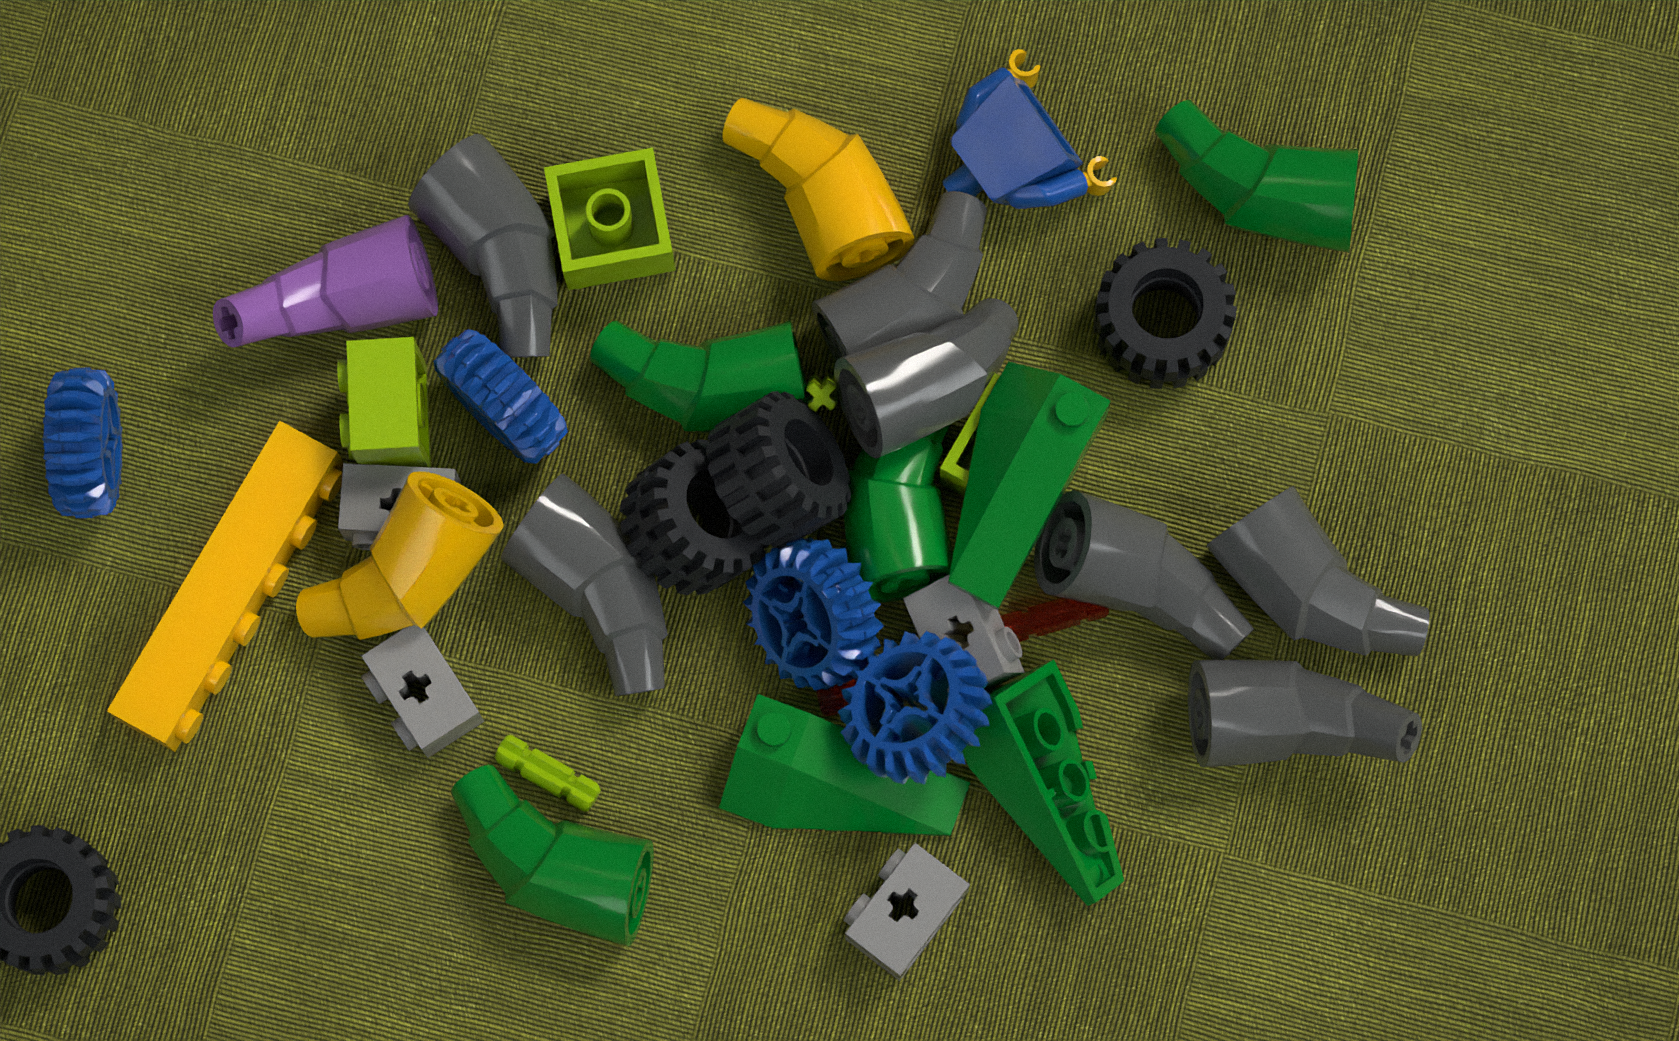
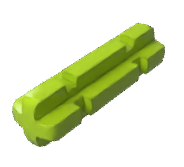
(822, 392)
(547, 773)

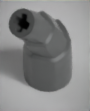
(496, 233)
(917, 291)
(923, 379)
(582, 563)
(1131, 563)
(1305, 584)
(1278, 708)

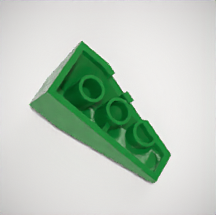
(1021, 464)
(803, 775)
(1039, 777)

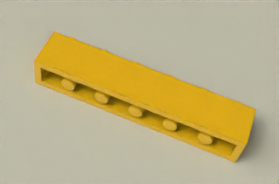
(227, 587)

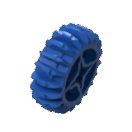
(500, 396)
(82, 442)
(824, 610)
(911, 738)

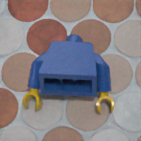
(1016, 147)

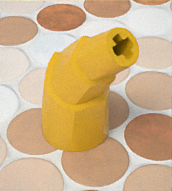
(832, 189)
(414, 564)

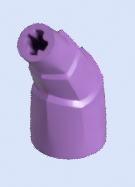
(349, 286)

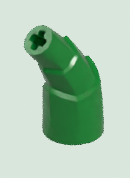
(1268, 189)
(702, 381)
(898, 520)
(560, 869)

